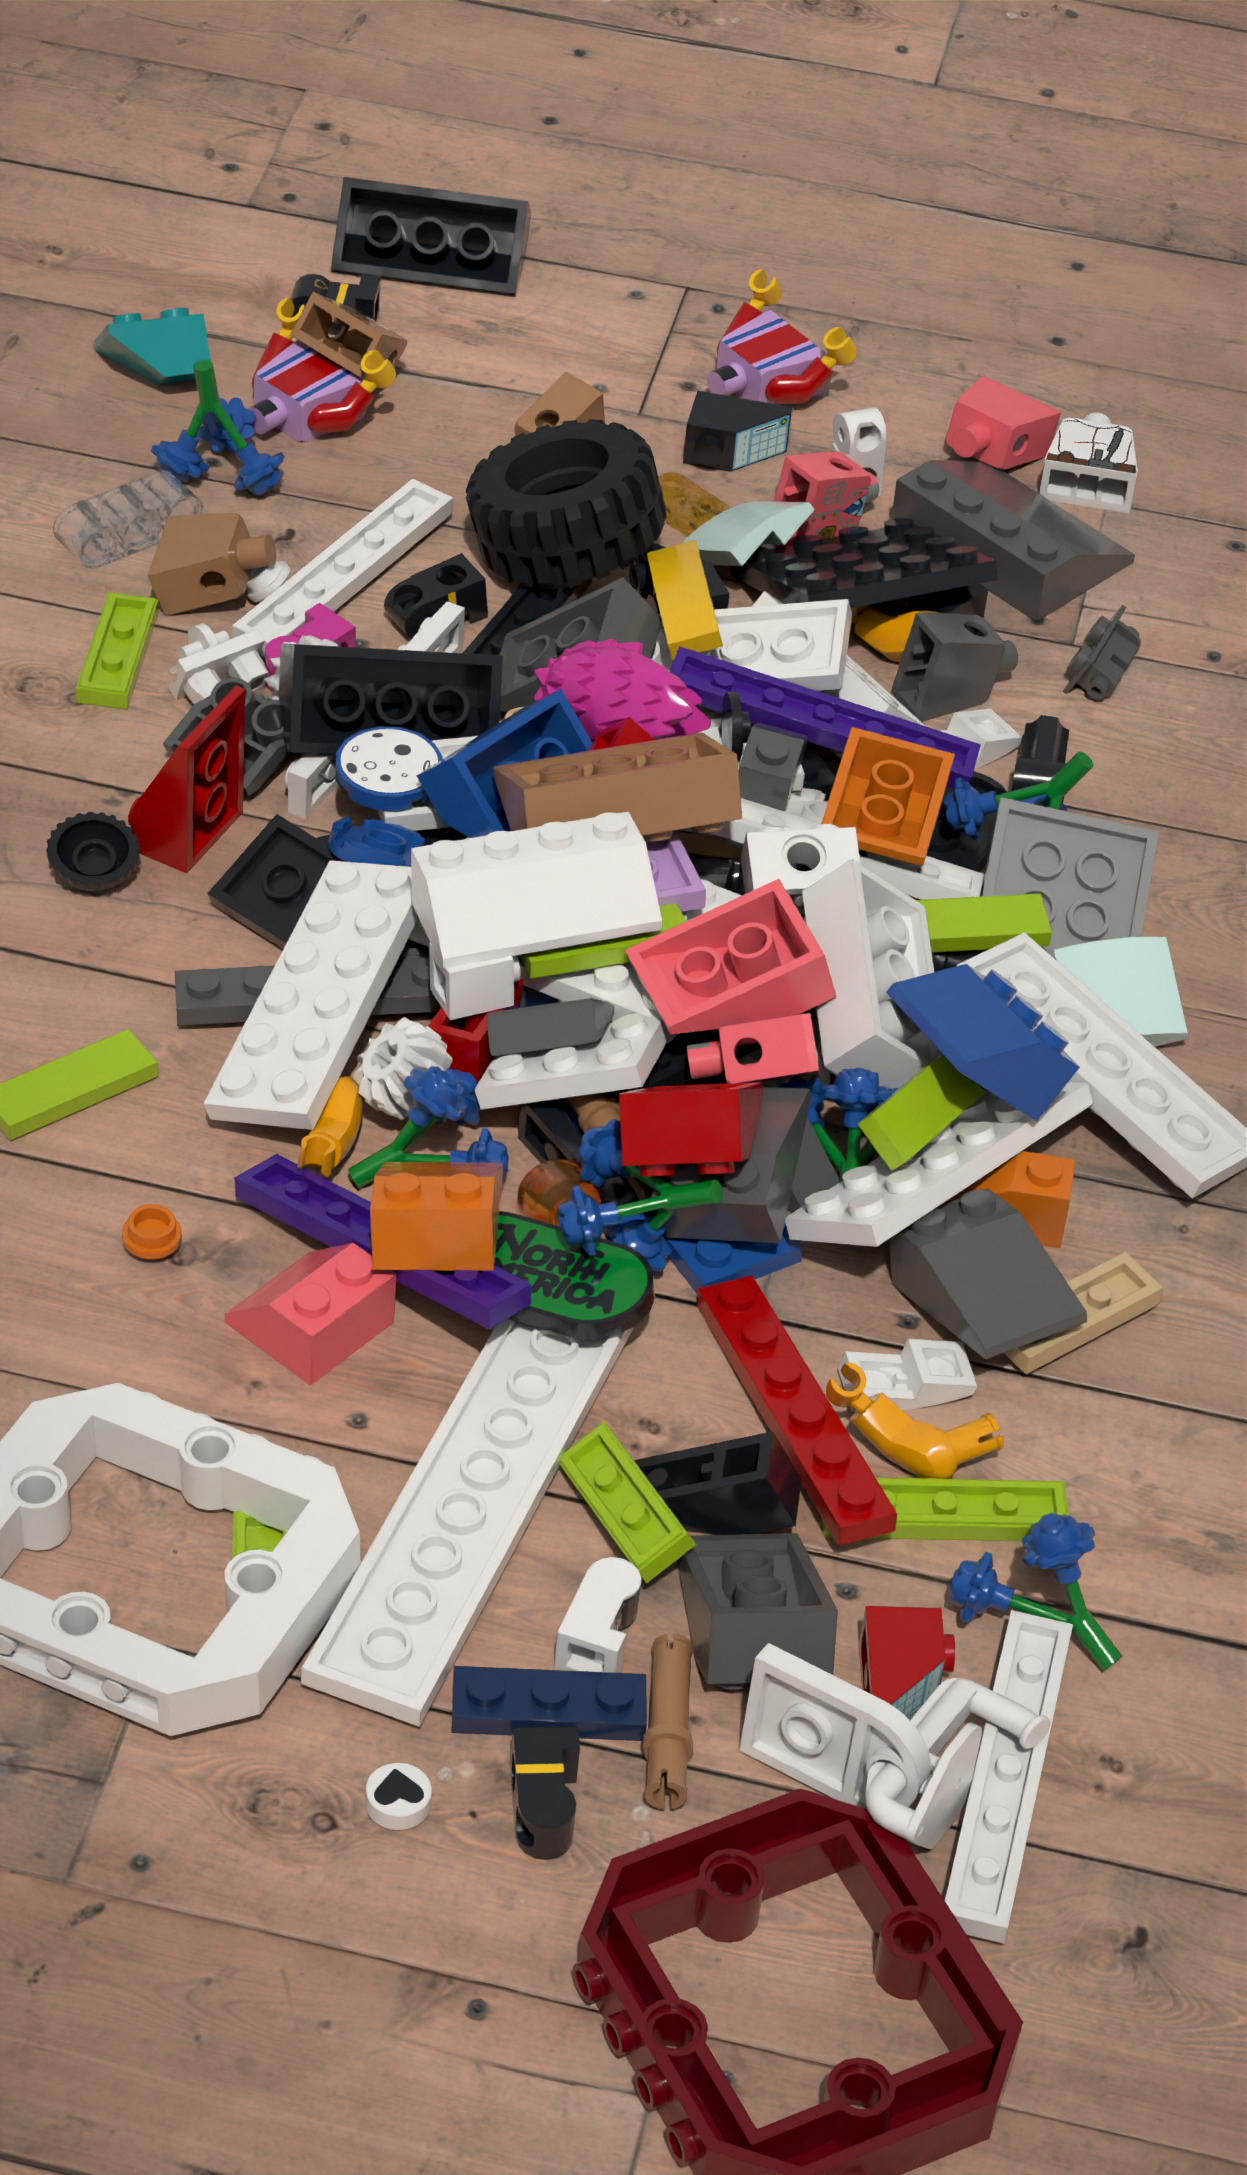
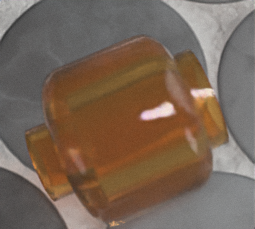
(548, 1187)

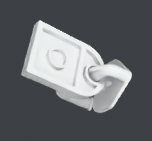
(868, 1749)

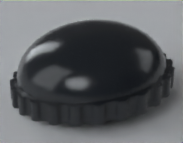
(93, 851)

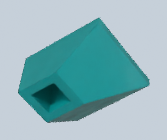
(157, 348)

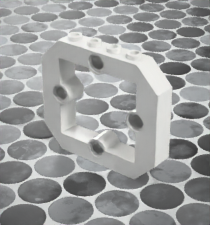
(271, 1597)

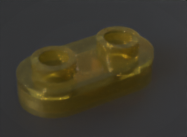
(687, 503)

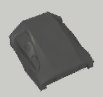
(263, 735)

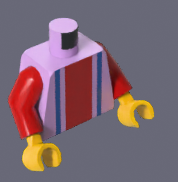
(769, 358)
(307, 391)

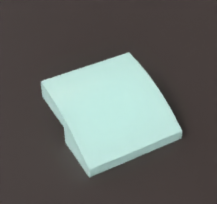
(741, 529)
(1134, 981)

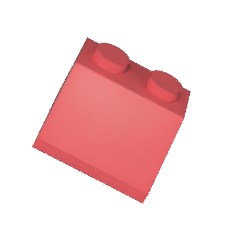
(318, 1310)

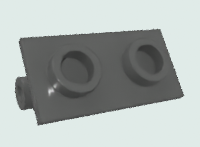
(1105, 661)

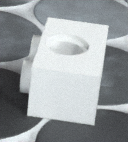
(772, 850)

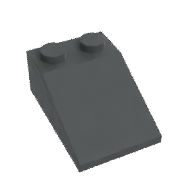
(604, 614)
(761, 1186)
(983, 1275)
(754, 1594)

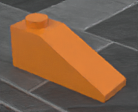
(1035, 1187)

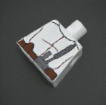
(1091, 464)

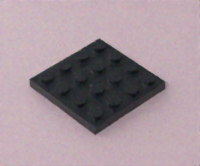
(865, 565)

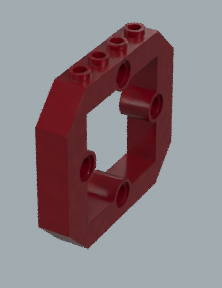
(755, 1857)

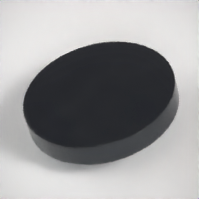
(735, 723)

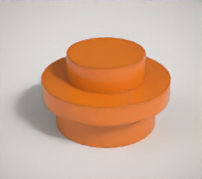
(151, 1232)

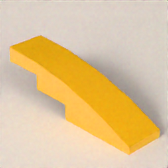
(684, 598)

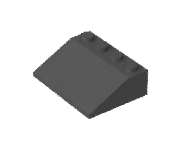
(1038, 547)

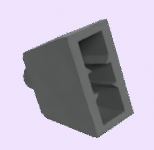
(950, 664)

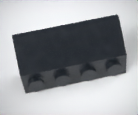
(431, 236)
(344, 690)

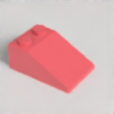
(734, 964)

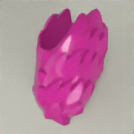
(617, 682)

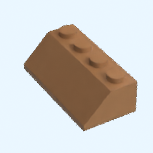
(659, 782)

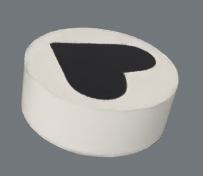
(398, 1796)

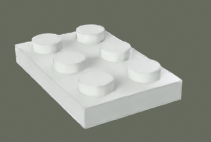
(612, 1063)

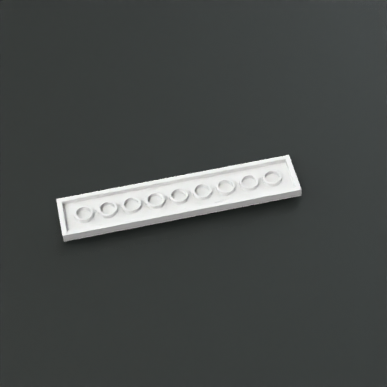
(459, 1519)

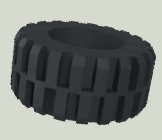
(566, 503)

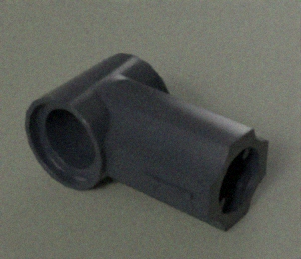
(1041, 752)

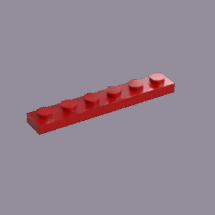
(796, 1410)

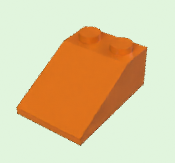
(889, 794)
(435, 1215)

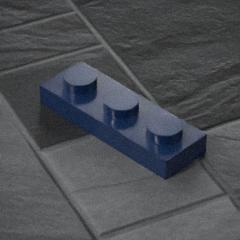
(509, 1698)

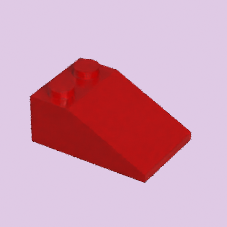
(195, 790)
(689, 1125)

